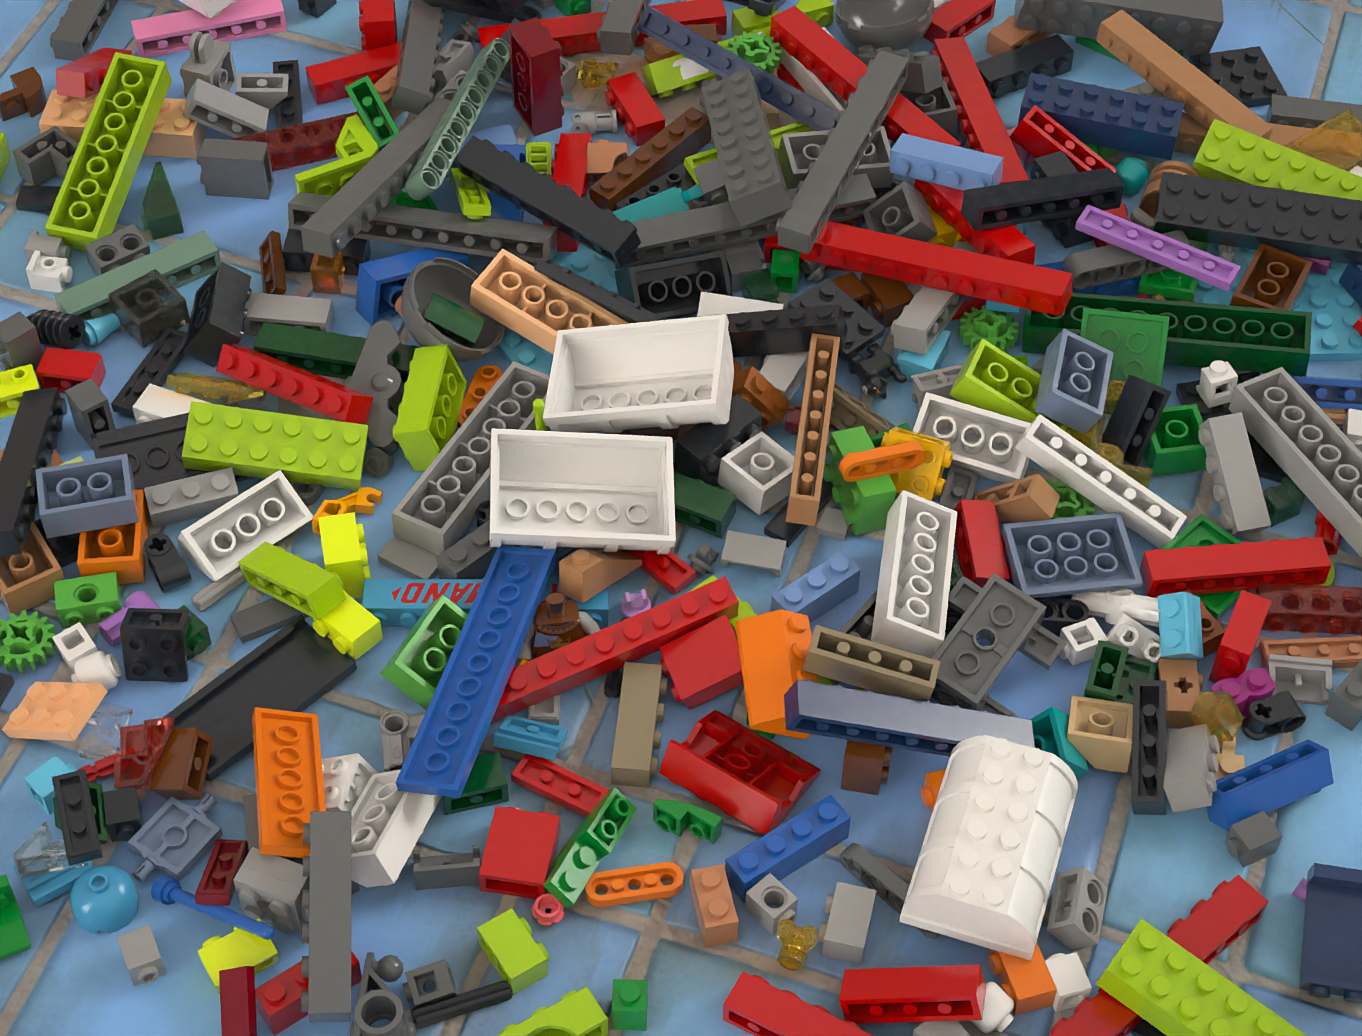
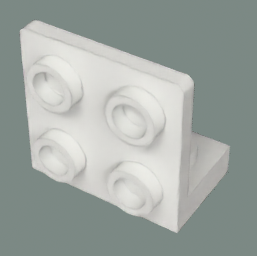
(345, 780)

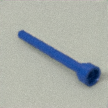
(168, 891)

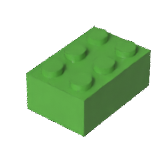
(862, 501)
(426, 651)

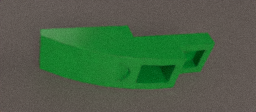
(588, 846)

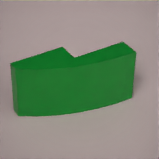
(679, 816)

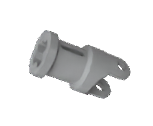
(591, 122)

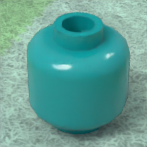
(1133, 174)

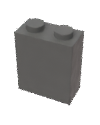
(235, 168)

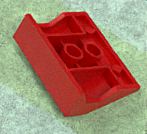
(739, 771)

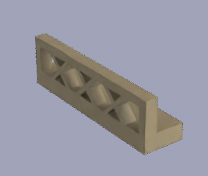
(851, 412)

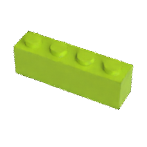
(292, 580)

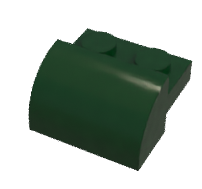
(453, 320)
(1114, 673)

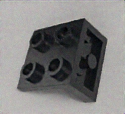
(155, 644)

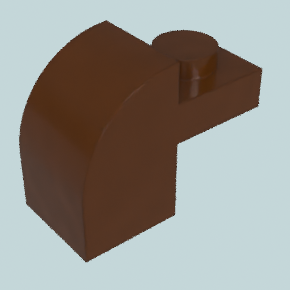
(26, 96)

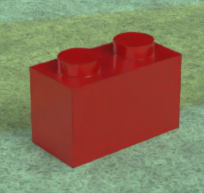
(68, 368)

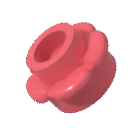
(545, 902)

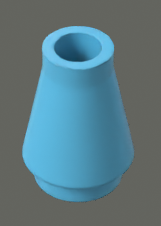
(99, 328)

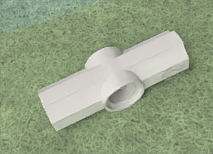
(1114, 602)

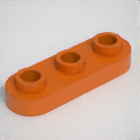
(482, 382)
(881, 461)
(646, 877)

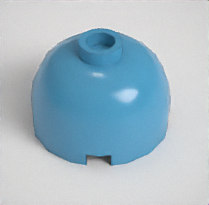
(104, 899)

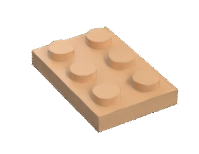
(54, 710)

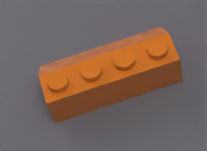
(771, 661)

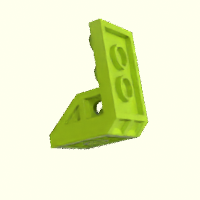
(354, 148)

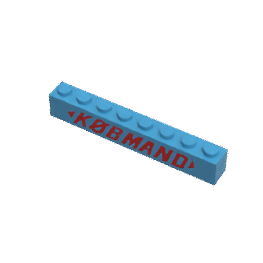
(404, 600)

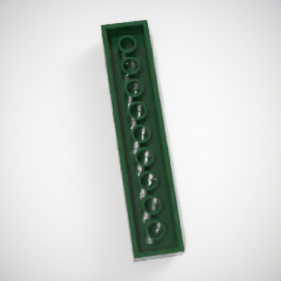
(1197, 332)

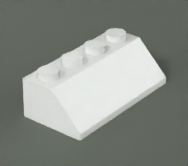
(238, 527)
(386, 829)

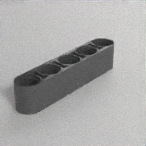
(1112, 264)

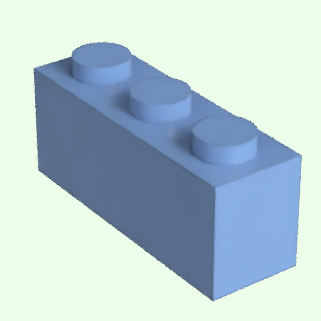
(820, 588)

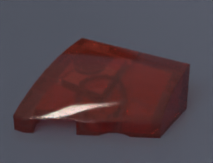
(140, 752)

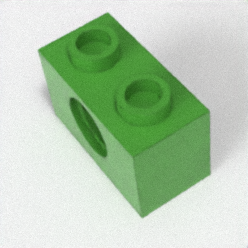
(87, 599)

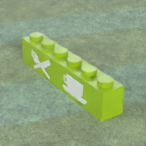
(680, 71)

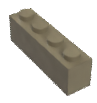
(870, 665)
(637, 725)

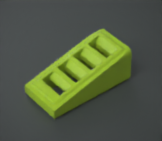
(539, 156)

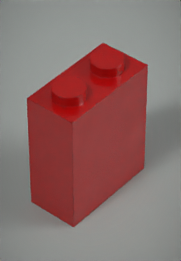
(1240, 637)
(703, 662)
(519, 852)

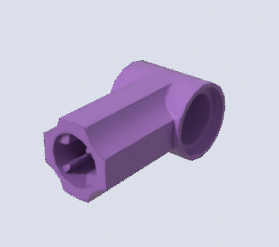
(111, 626)

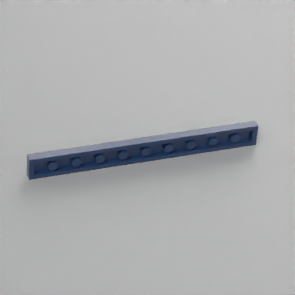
(725, 63)

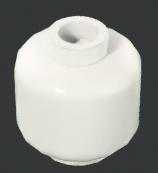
(97, 668)
(996, 1010)

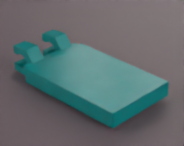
(659, 205)

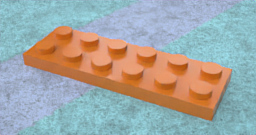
(286, 778)

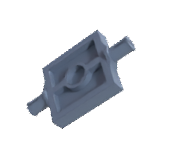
(175, 838)

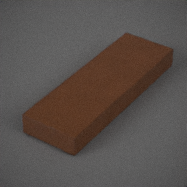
(272, 264)

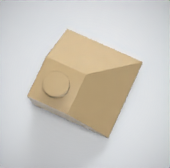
(1101, 732)

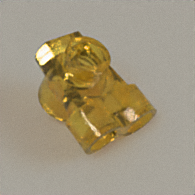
(596, 73)
(795, 944)

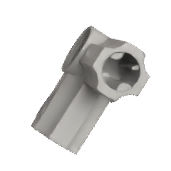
(397, 744)

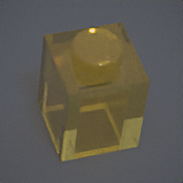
(1219, 713)

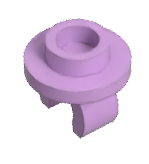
(635, 603)

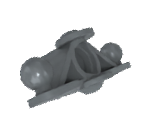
(381, 380)
(378, 1002)

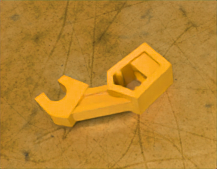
(355, 502)

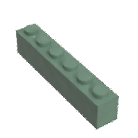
(177, 263)

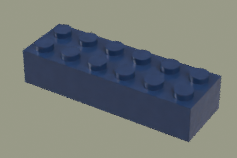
(1107, 115)

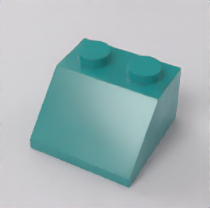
(1050, 736)

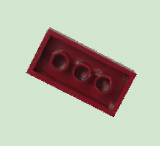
(536, 76)

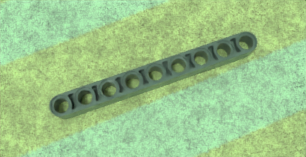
(458, 120)

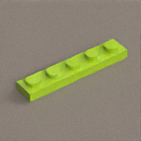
(470, 195)

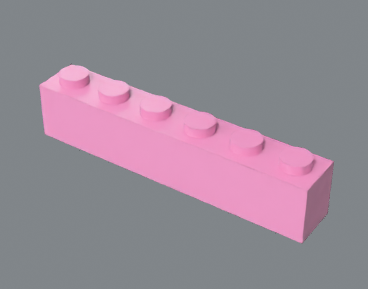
(237, 21)

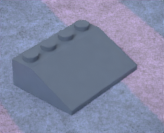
(1070, 555)

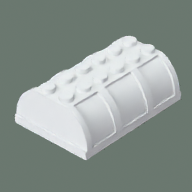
(641, 376)
(581, 490)
(992, 845)

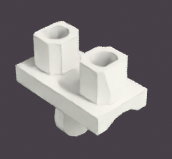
(1139, 639)

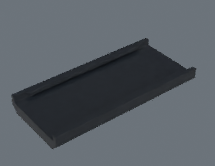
(585, 287)
(157, 447)
(279, 674)

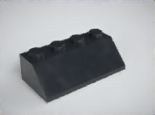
(676, 284)

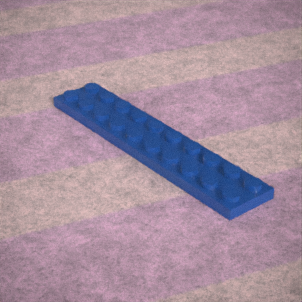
(477, 672)

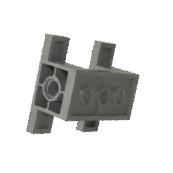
(1009, 622)

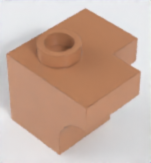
(604, 157)

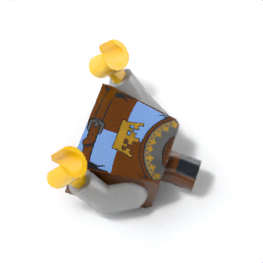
(554, 627)

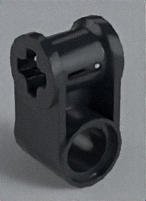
(166, 562)
(1272, 716)

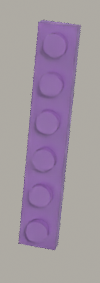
(1157, 247)

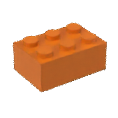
(117, 548)

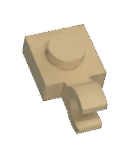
(1227, 760)

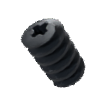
(58, 328)

